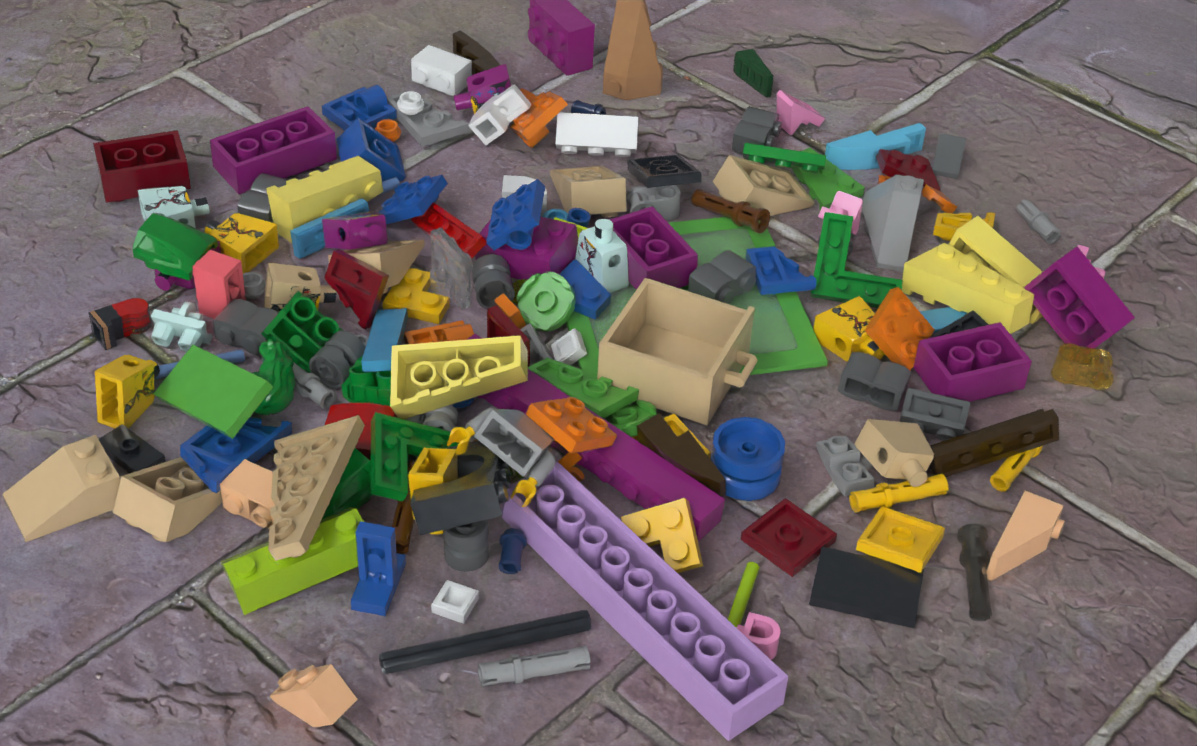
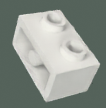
(441, 70)

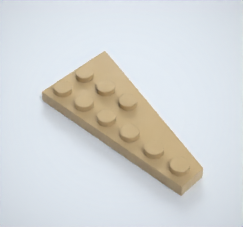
(305, 482)

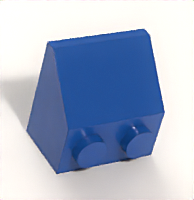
(373, 147)

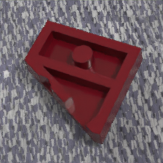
(357, 285)

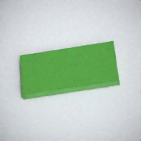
(213, 391)

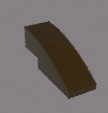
(681, 452)

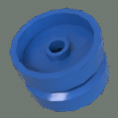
(748, 457)

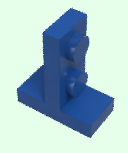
(378, 568)

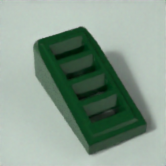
(753, 71)

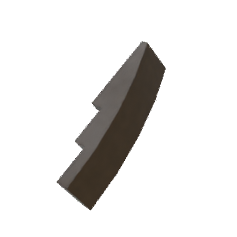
(470, 49)

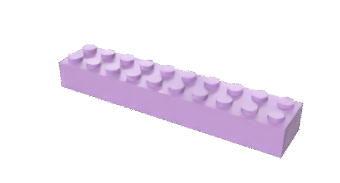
(649, 604)

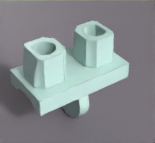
(180, 323)

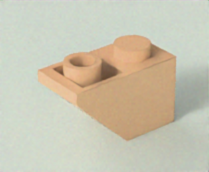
(249, 493)
(314, 695)

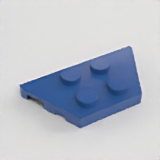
(217, 455)

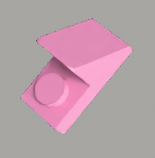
(794, 112)
(845, 205)

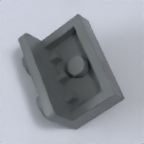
(935, 413)

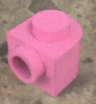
(762, 632)

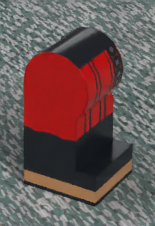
(119, 321)

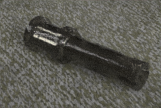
(975, 559)

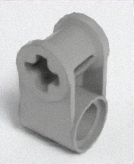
(663, 199)

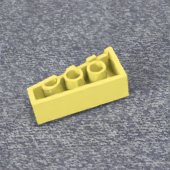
(322, 193)
(993, 251)
(453, 371)

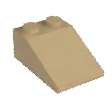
(761, 186)
(591, 189)
(391, 258)
(64, 489)
(165, 500)

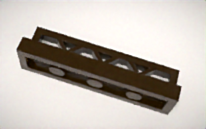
(995, 442)

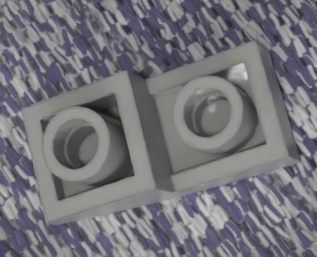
(843, 464)

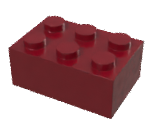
(141, 164)

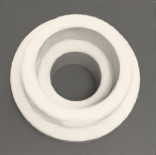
(410, 103)

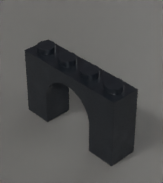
(471, 498)

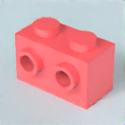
(217, 282)

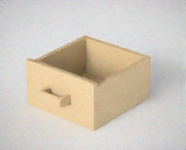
(678, 349)

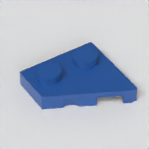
(776, 272)
(589, 293)

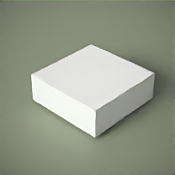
(569, 347)
(455, 601)

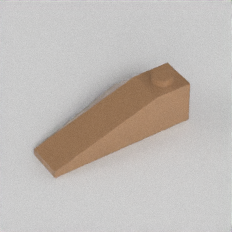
(631, 56)

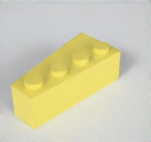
(966, 286)

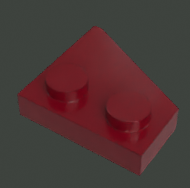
(897, 163)

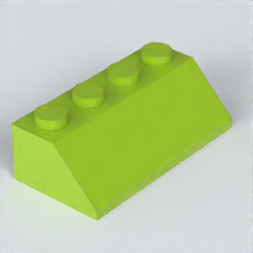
(262, 580)

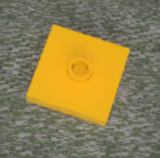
(900, 539)

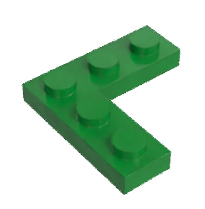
(832, 279)
(390, 444)

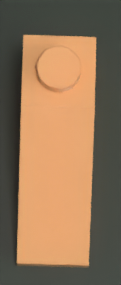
(1026, 533)

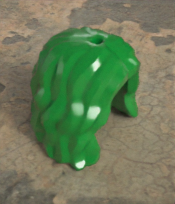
(278, 371)

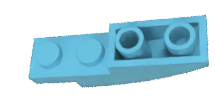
(860, 150)

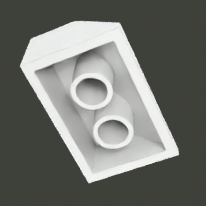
(596, 134)

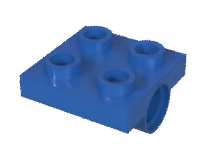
(366, 104)
(412, 198)
(516, 217)

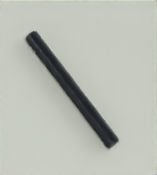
(484, 641)

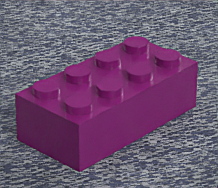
(273, 147)

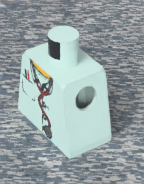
(172, 203)
(604, 255)

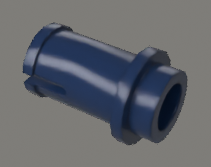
(585, 108)
(512, 544)

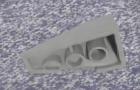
(890, 219)

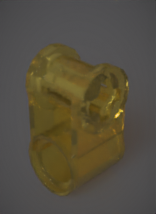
(1080, 366)

